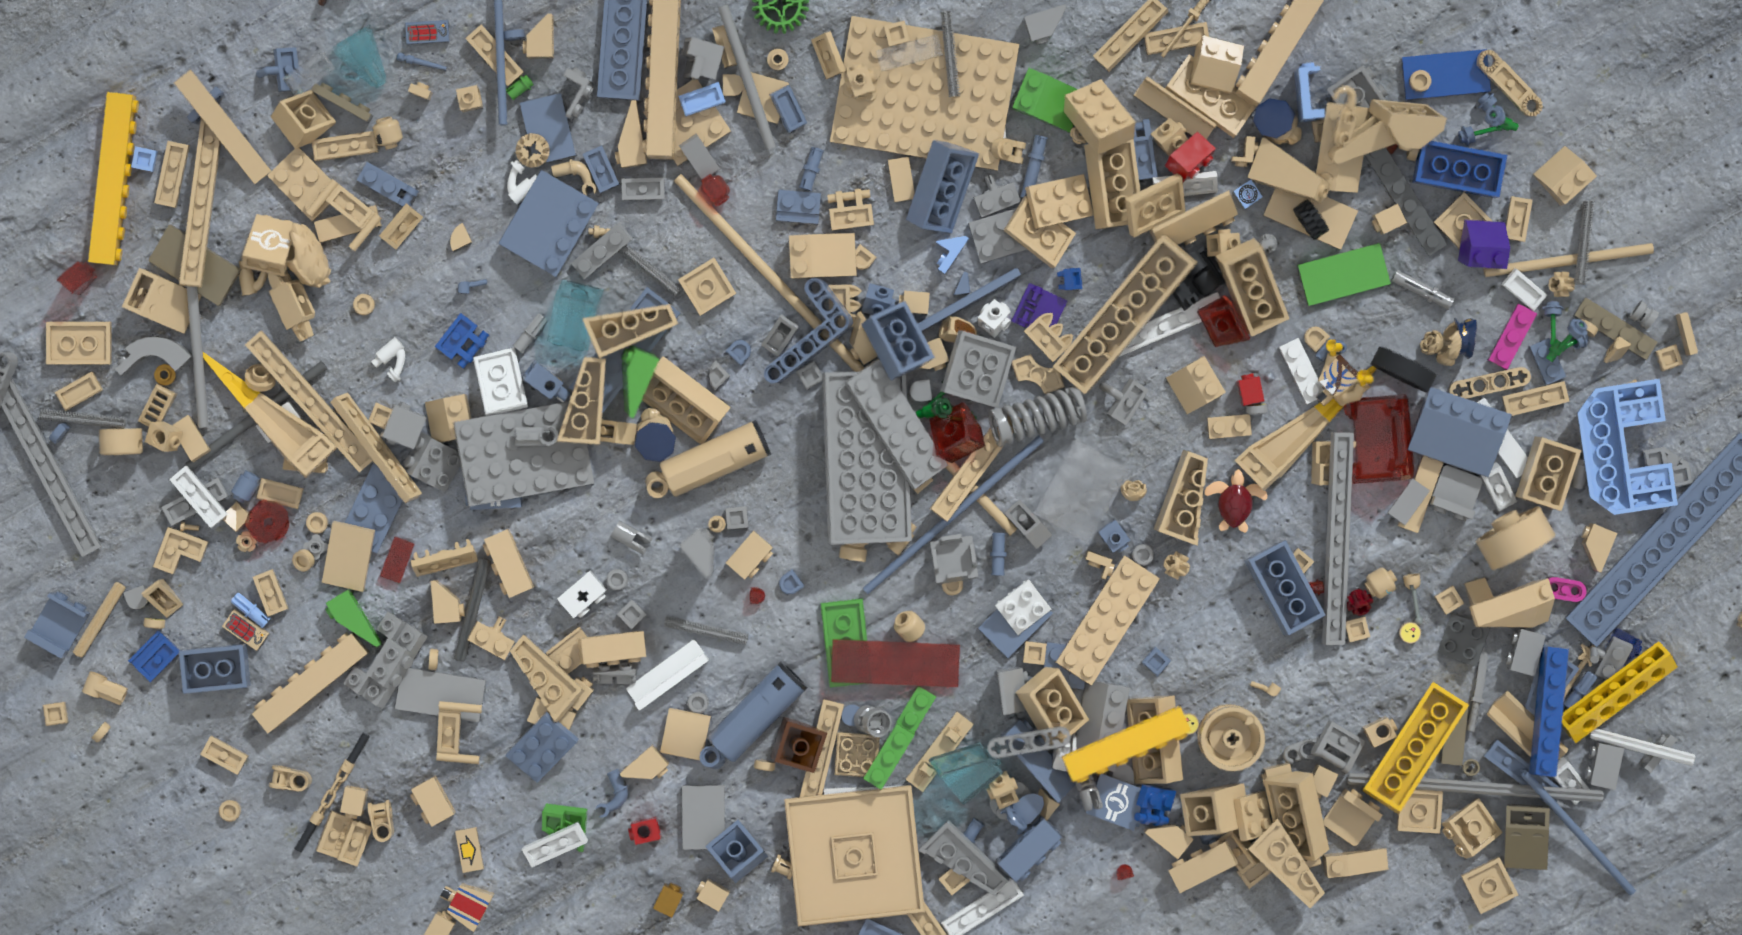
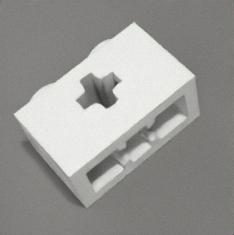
(588, 583)

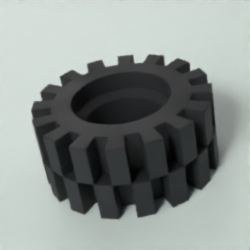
(1311, 219)

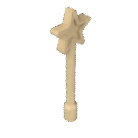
(1585, 656)

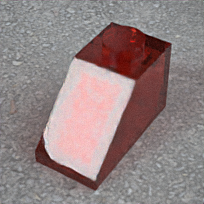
(78, 277)

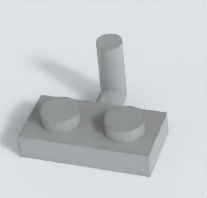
(1126, 400)
(1611, 659)

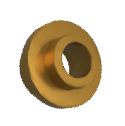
(171, 374)

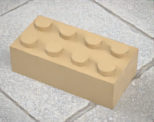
(1252, 287)

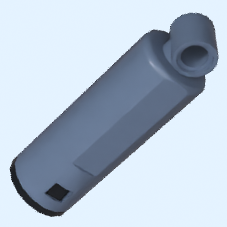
(753, 716)

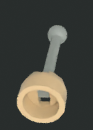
(1412, 582)

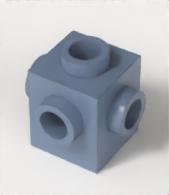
(878, 299)

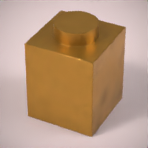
(668, 899)

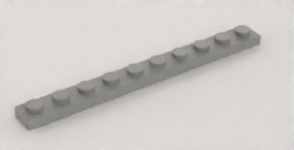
(49, 471)
(1338, 538)

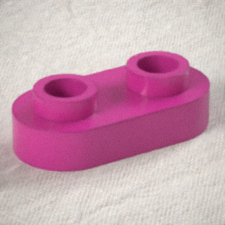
(1564, 588)

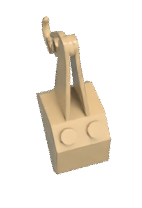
(1391, 123)

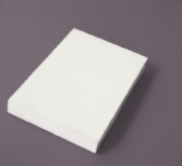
(500, 382)

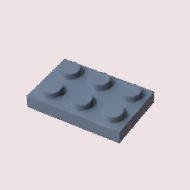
(541, 747)

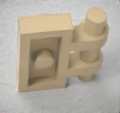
(850, 216)

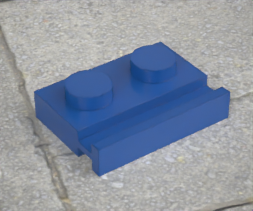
(154, 656)

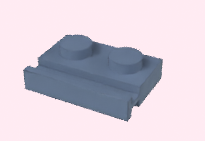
(798, 206)

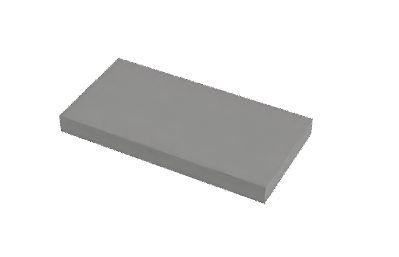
(423, 690)

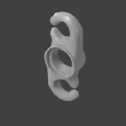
(1298, 748)

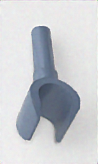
(464, 287)

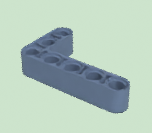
(814, 336)

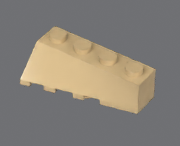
(622, 329)

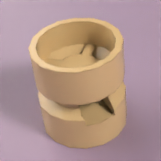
(854, 552)

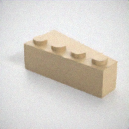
(1184, 499)

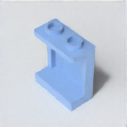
(1305, 113)

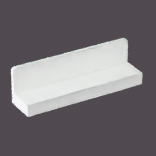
(667, 674)

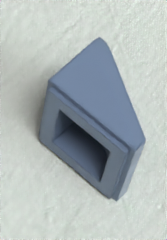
(963, 285)

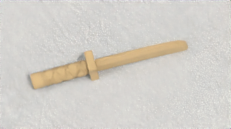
(1193, 14)

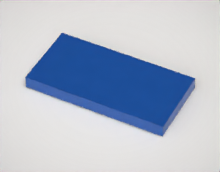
(1449, 72)

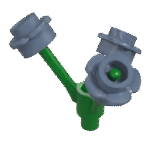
(1495, 117)
(1577, 329)

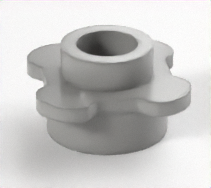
(316, 540)

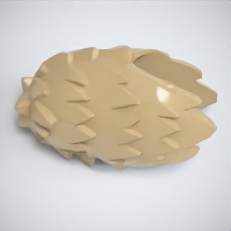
(307, 258)

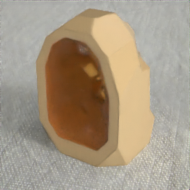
(950, 327)

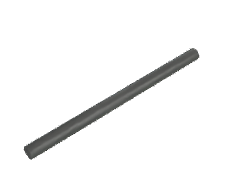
(247, 422)

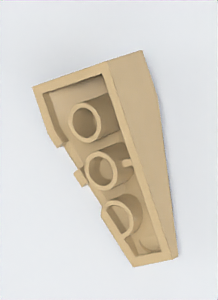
(1519, 607)

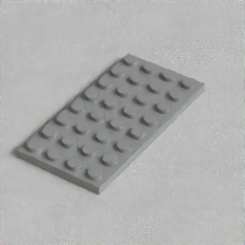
(863, 483)

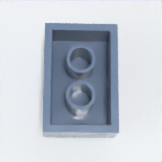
(898, 340)
(214, 668)
(1029, 849)

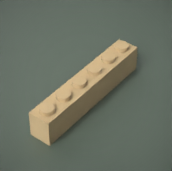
(1276, 50)
(309, 683)

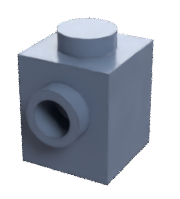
(1114, 536)

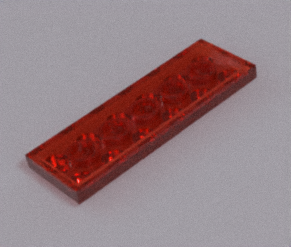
(895, 663)

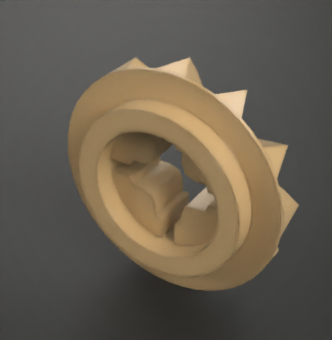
(536, 159)

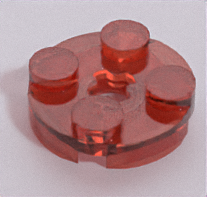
(259, 513)

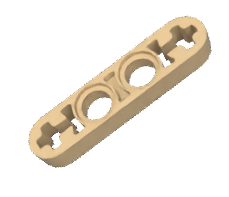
(1488, 380)

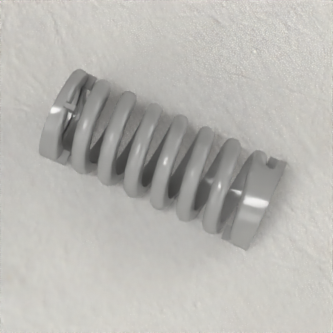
(998, 416)

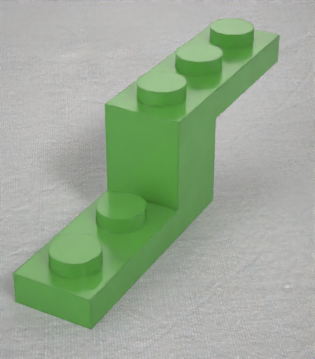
(899, 737)

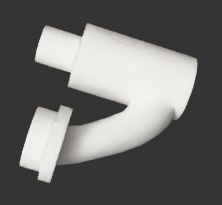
(518, 192)
(386, 353)

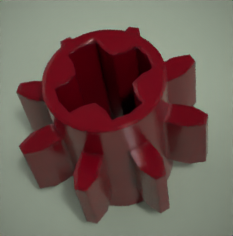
(1359, 602)

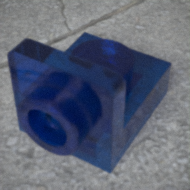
(1618, 633)

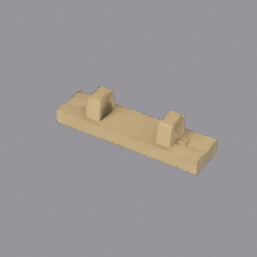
(945, 742)

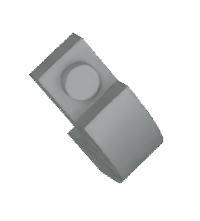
(169, 350)

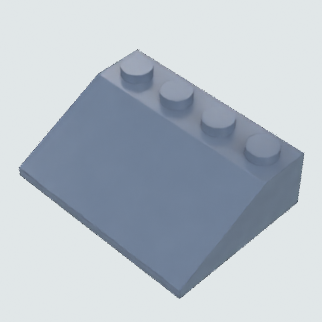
(548, 223)
(1459, 432)

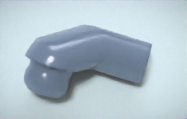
(1322, 353)

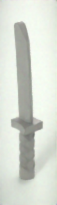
(1478, 691)

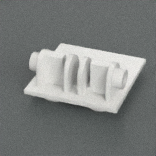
(1023, 607)

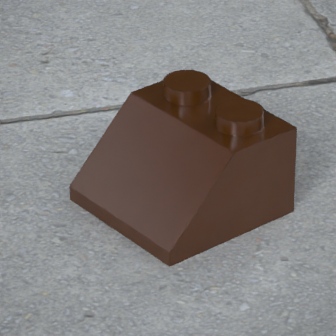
(798, 745)

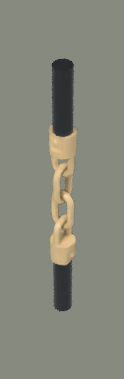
(317, 817)

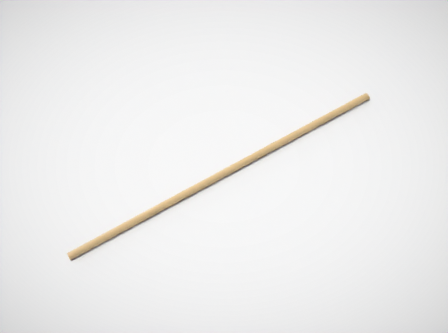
(810, 317)

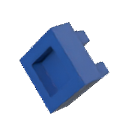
(1072, 279)

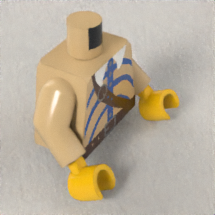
(1341, 379)

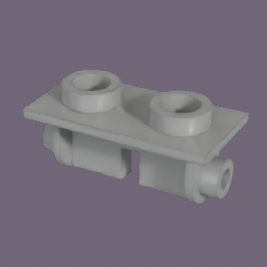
(624, 672)

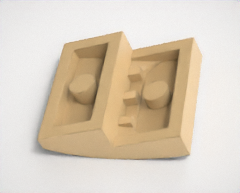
(685, 733)
(344, 838)

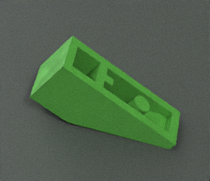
(350, 615)

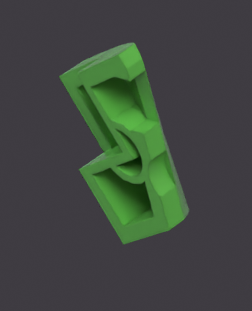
(559, 817)

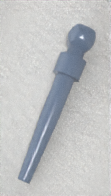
(410, 59)

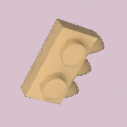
(844, 293)
(1048, 337)

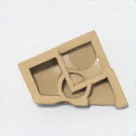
(1321, 462)

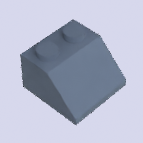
(736, 851)

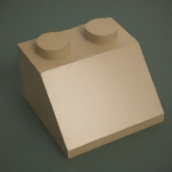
(1216, 64)
(302, 118)
(1564, 175)
(1195, 385)
(443, 413)

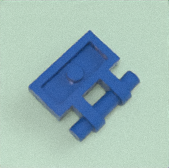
(456, 337)
(1154, 798)

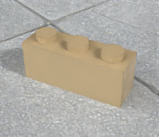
(508, 563)
(611, 648)
(1202, 865)

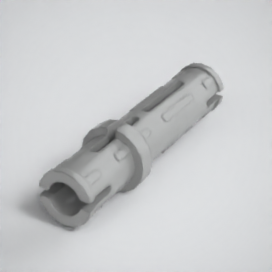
(1445, 302)

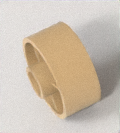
(1514, 537)

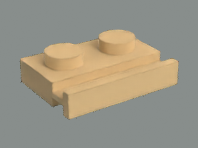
(566, 652)

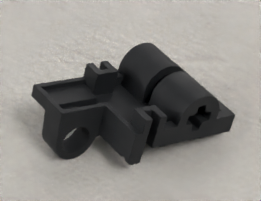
(1200, 281)

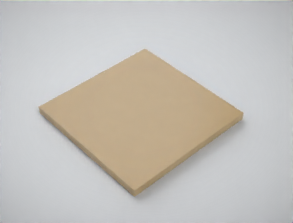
(854, 855)

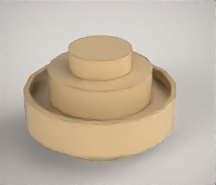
(259, 378)

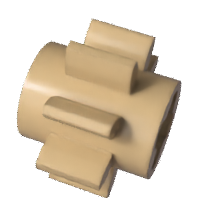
(1561, 284)
(1176, 565)

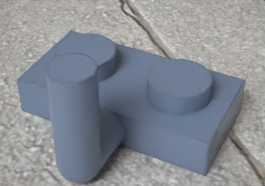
(285, 62)

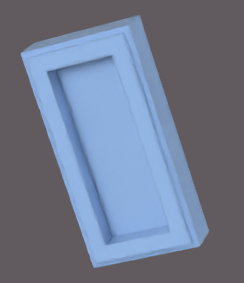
(702, 99)

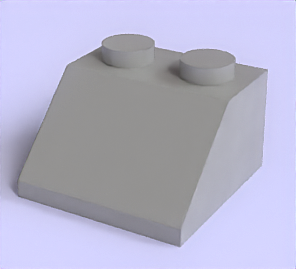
(1009, 682)

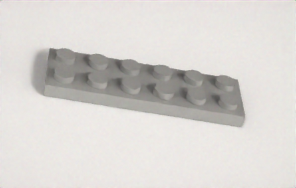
(895, 424)

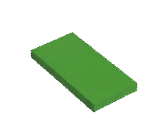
(1343, 274)
(842, 621)

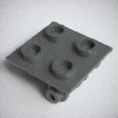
(1463, 640)

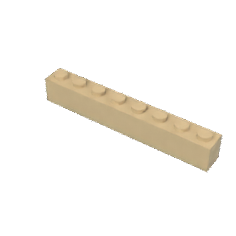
(663, 79)

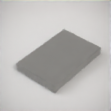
(702, 814)

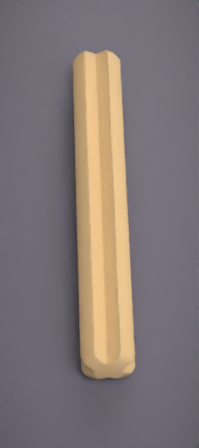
(99, 619)

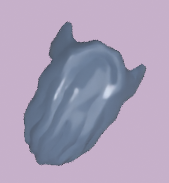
(1024, 811)

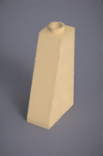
(1283, 172)

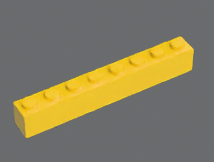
(112, 178)

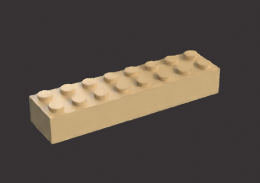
(1125, 314)

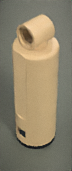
(709, 461)

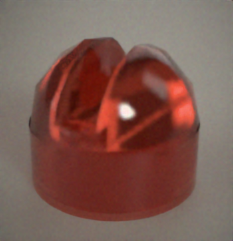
(756, 595)
(1124, 872)

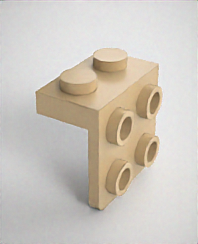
(1351, 816)

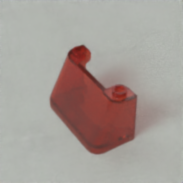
(1381, 439)

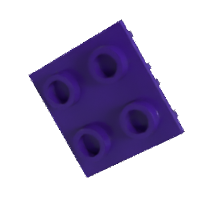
(1036, 303)

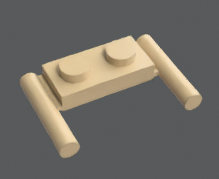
(349, 207)
(449, 732)

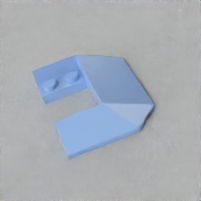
(1605, 451)

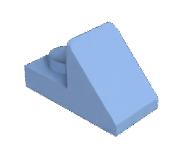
(953, 246)

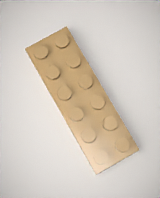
(1107, 620)

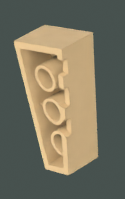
(584, 410)

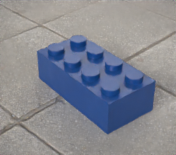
(1460, 169)

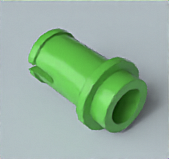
(519, 87)

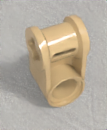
(285, 778)
(380, 819)

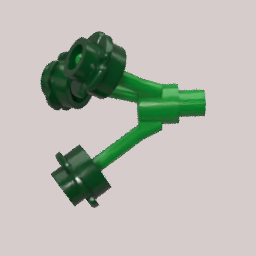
(937, 407)

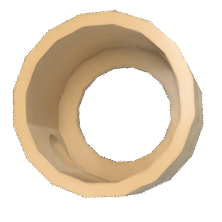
(120, 441)

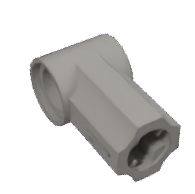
(533, 436)

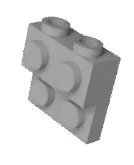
(1364, 86)

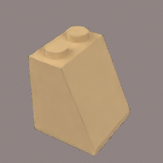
(1211, 809)

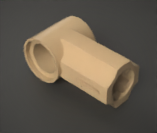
(722, 39)
(98, 686)

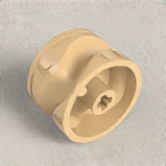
(1219, 725)

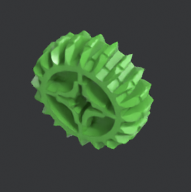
(783, 23)

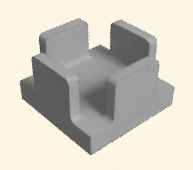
(954, 559)

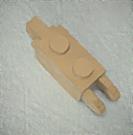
(292, 304)

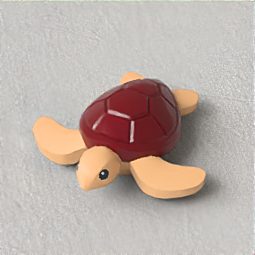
(1235, 500)

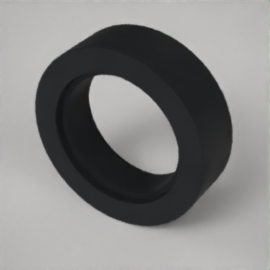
(1403, 369)

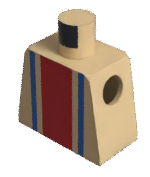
(467, 904)

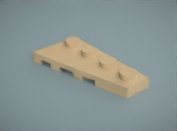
(551, 682)
(1282, 858)

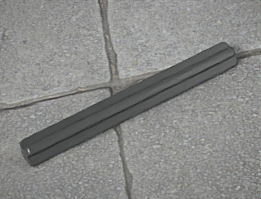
(472, 609)

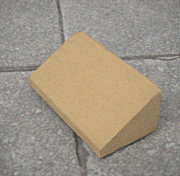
(1245, 858)

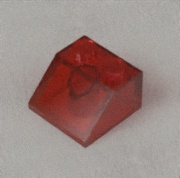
(956, 434)

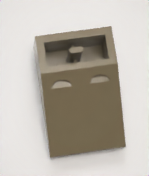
(1527, 836)

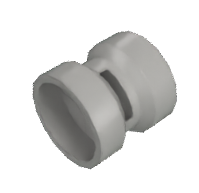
(1644, 315)

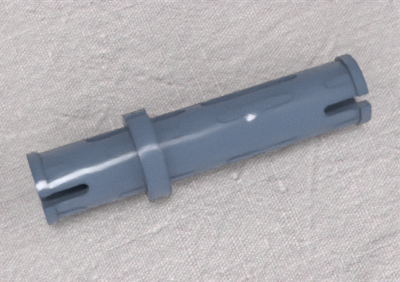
(1035, 159)

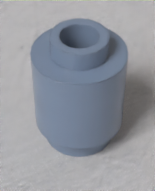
(245, 486)

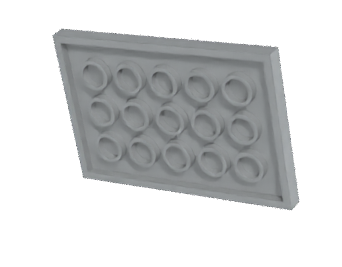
(501, 471)

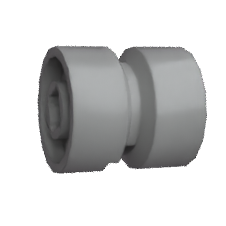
(872, 721)

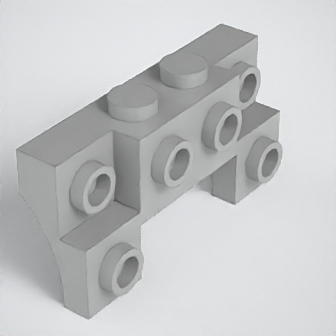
(391, 662)

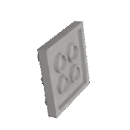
(978, 368)

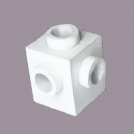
(994, 317)

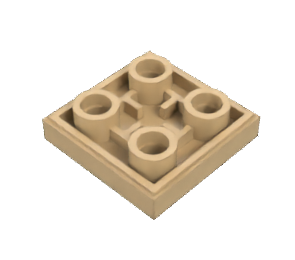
(855, 753)

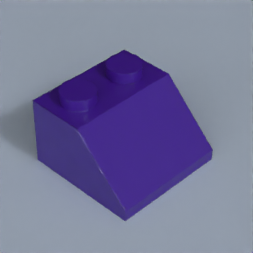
(1484, 244)

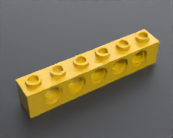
(1617, 691)

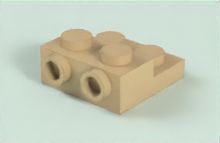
(1471, 829)

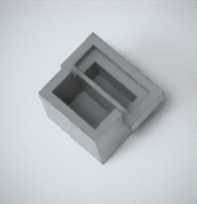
(702, 59)
(403, 426)

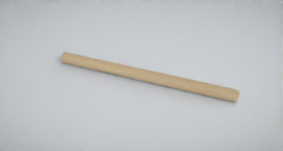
(1567, 260)

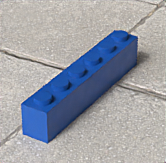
(1548, 711)

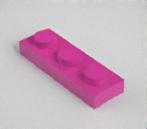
(1512, 336)

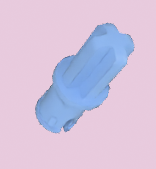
(250, 610)

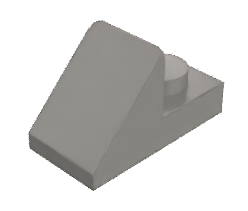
(779, 335)

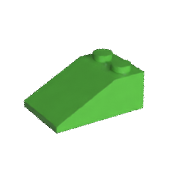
(1044, 99)
(637, 372)

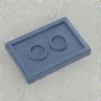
(548, 118)
(1002, 634)

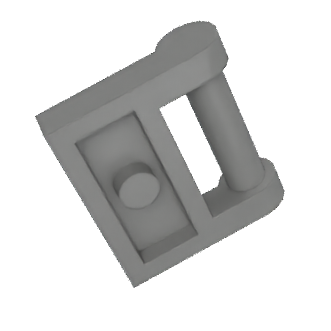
(1340, 740)

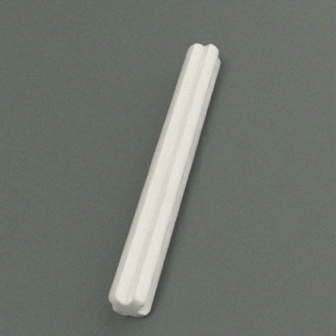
(1643, 746)

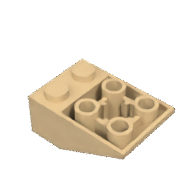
(159, 300)

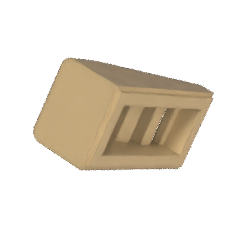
(150, 403)

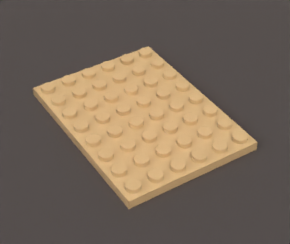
(914, 101)

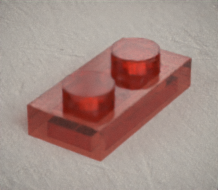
(397, 559)

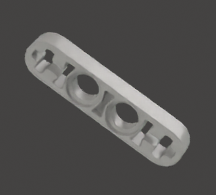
(1028, 738)

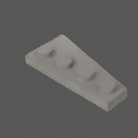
(956, 851)

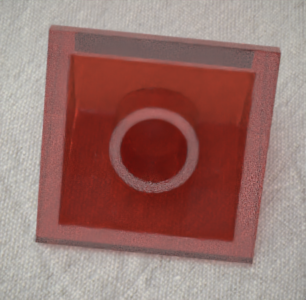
(1223, 322)

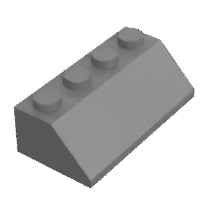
(701, 550)
(1106, 709)

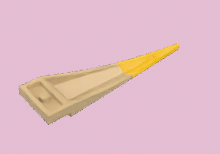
(295, 439)
(1277, 452)

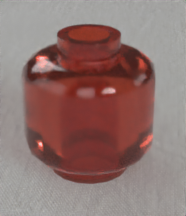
(714, 190)

